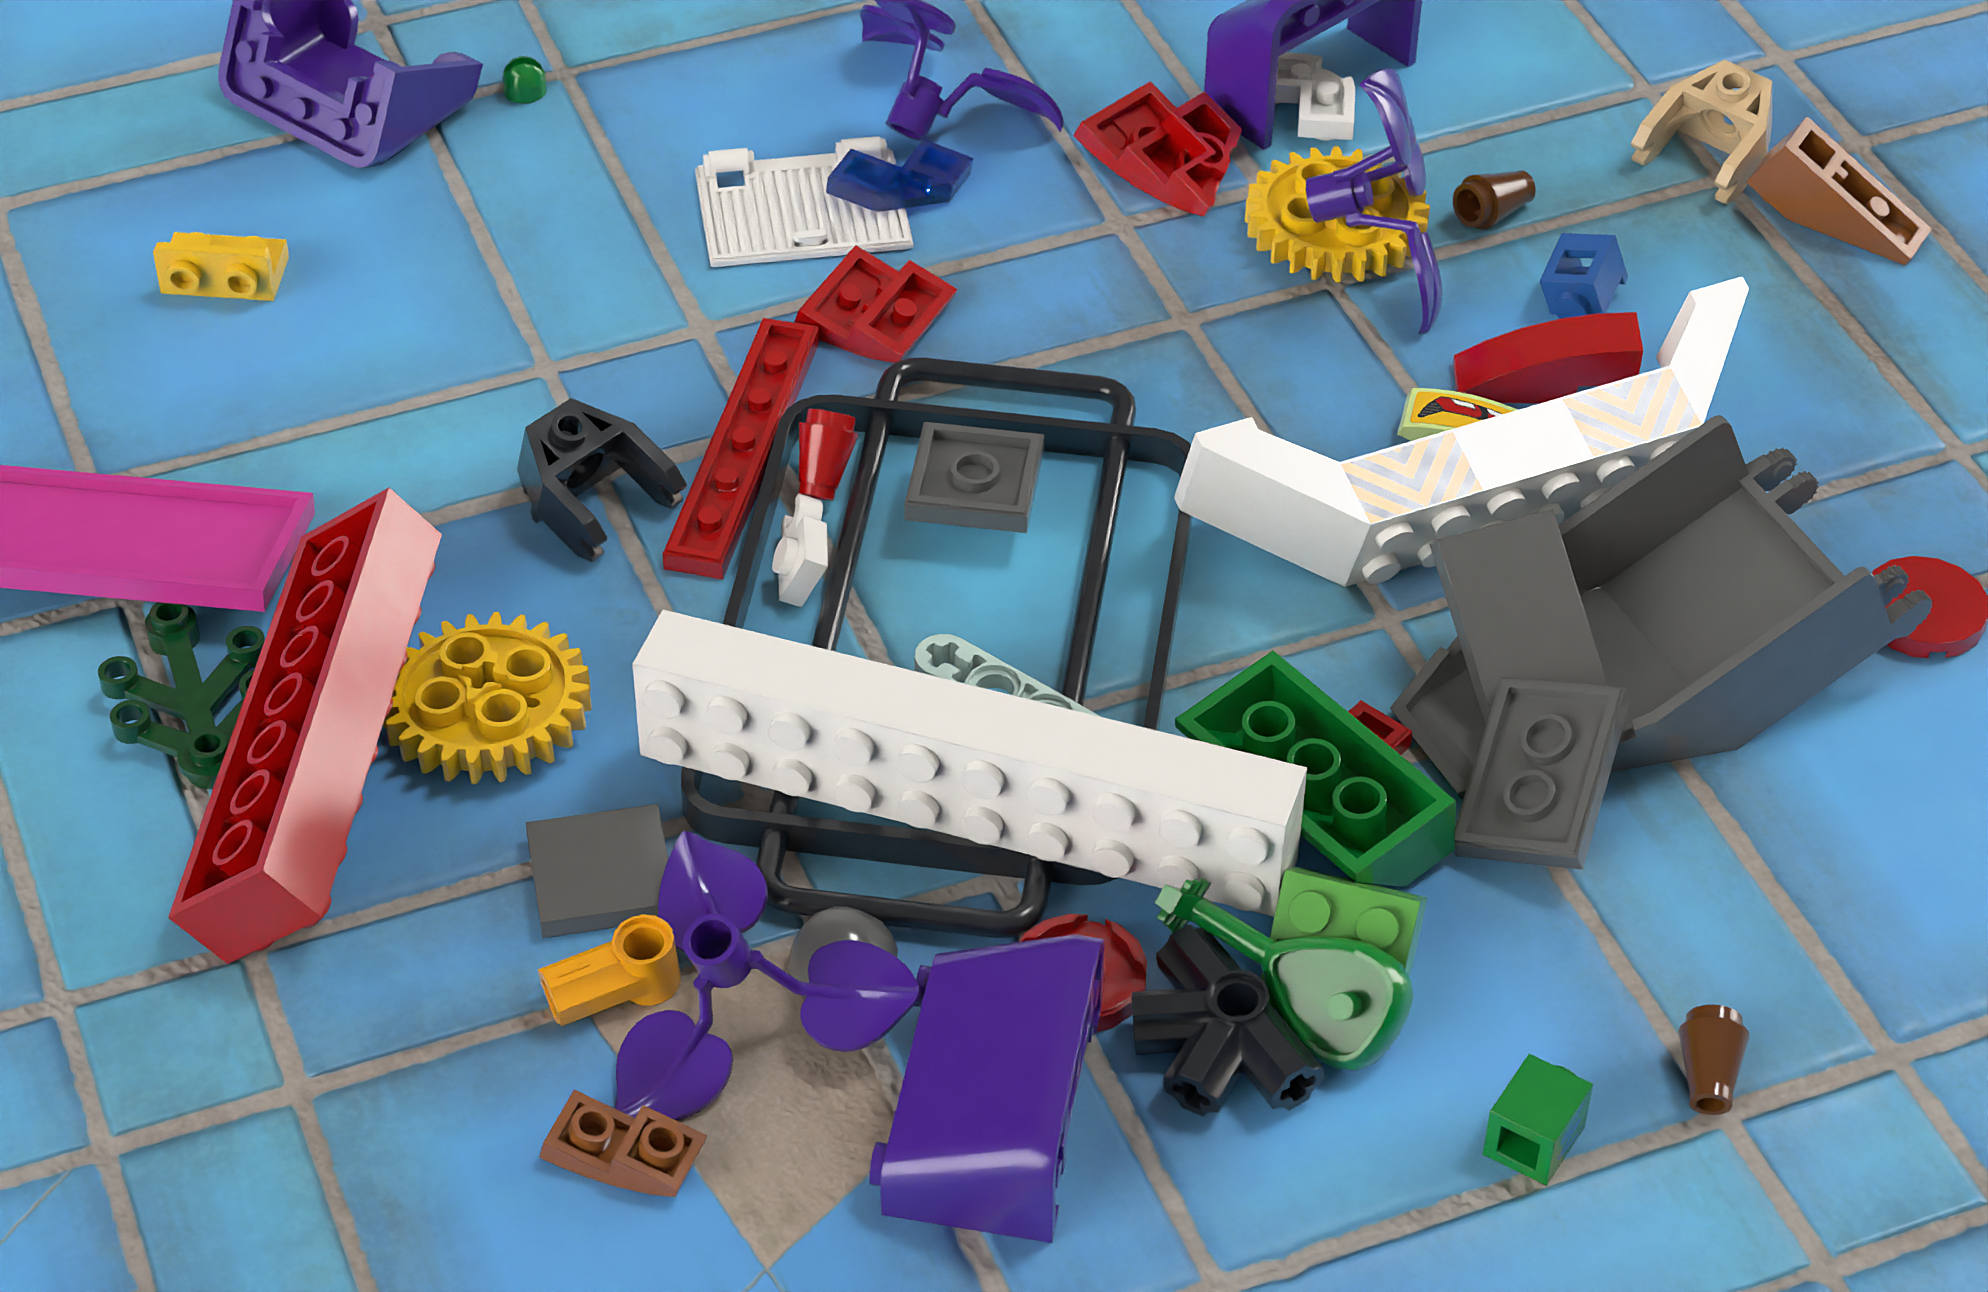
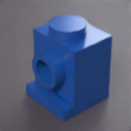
(1577, 289)

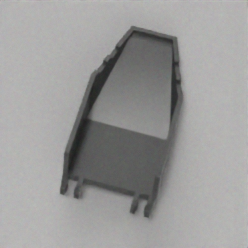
(1695, 607)

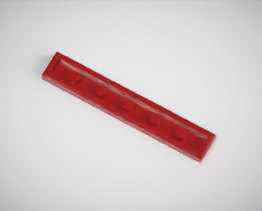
(740, 450)

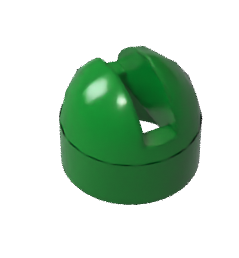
(524, 80)

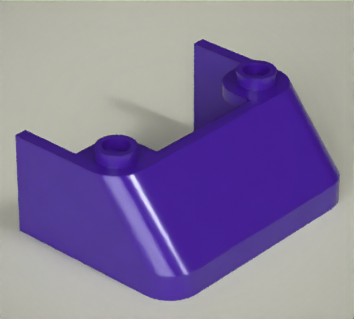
(1253, 35)

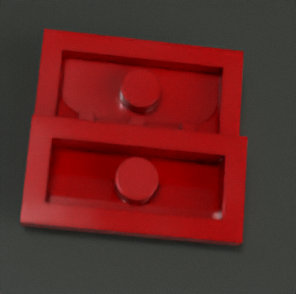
(875, 307)

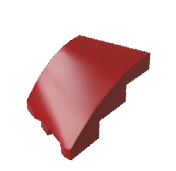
(1163, 148)

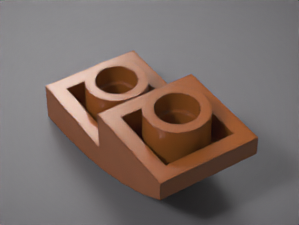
(623, 1151)

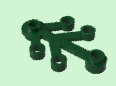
(174, 633)

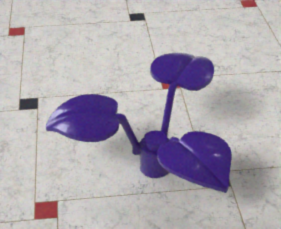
(919, 97)
(1350, 189)
(708, 901)

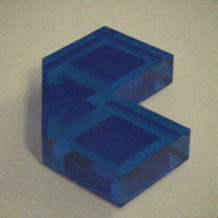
(926, 178)

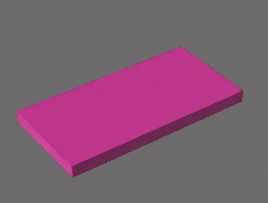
(147, 537)

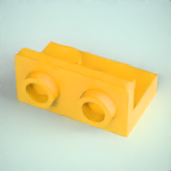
(221, 265)

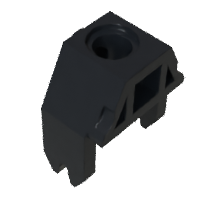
(576, 450)

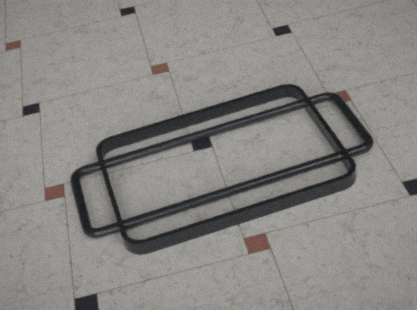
(884, 416)

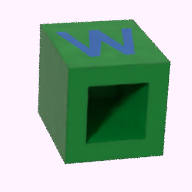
(1537, 1119)

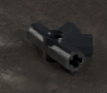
(1212, 1042)

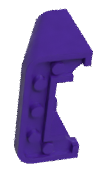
(308, 77)
(992, 1086)

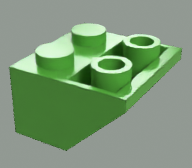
(1341, 908)

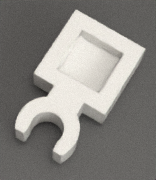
(801, 552)

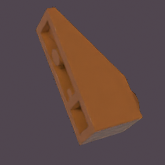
(1832, 193)

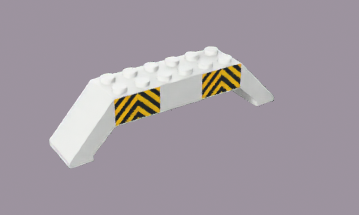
(1387, 506)

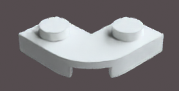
(1322, 96)

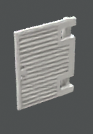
(787, 210)

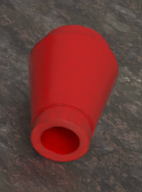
(824, 452)

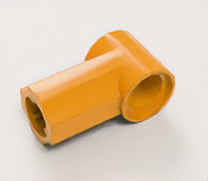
(633, 966)

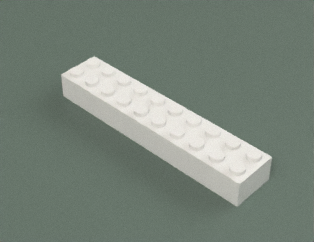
(968, 761)

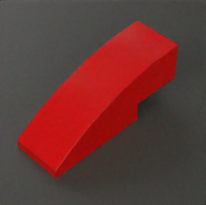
(1551, 358)

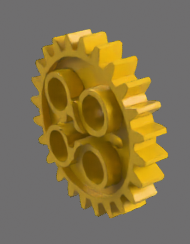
(1283, 222)
(488, 698)

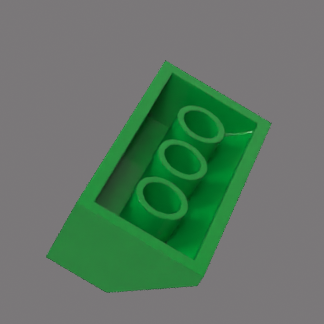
(1360, 795)

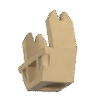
(1698, 109)

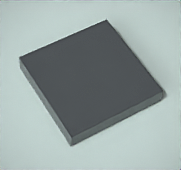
(974, 477)
(597, 868)

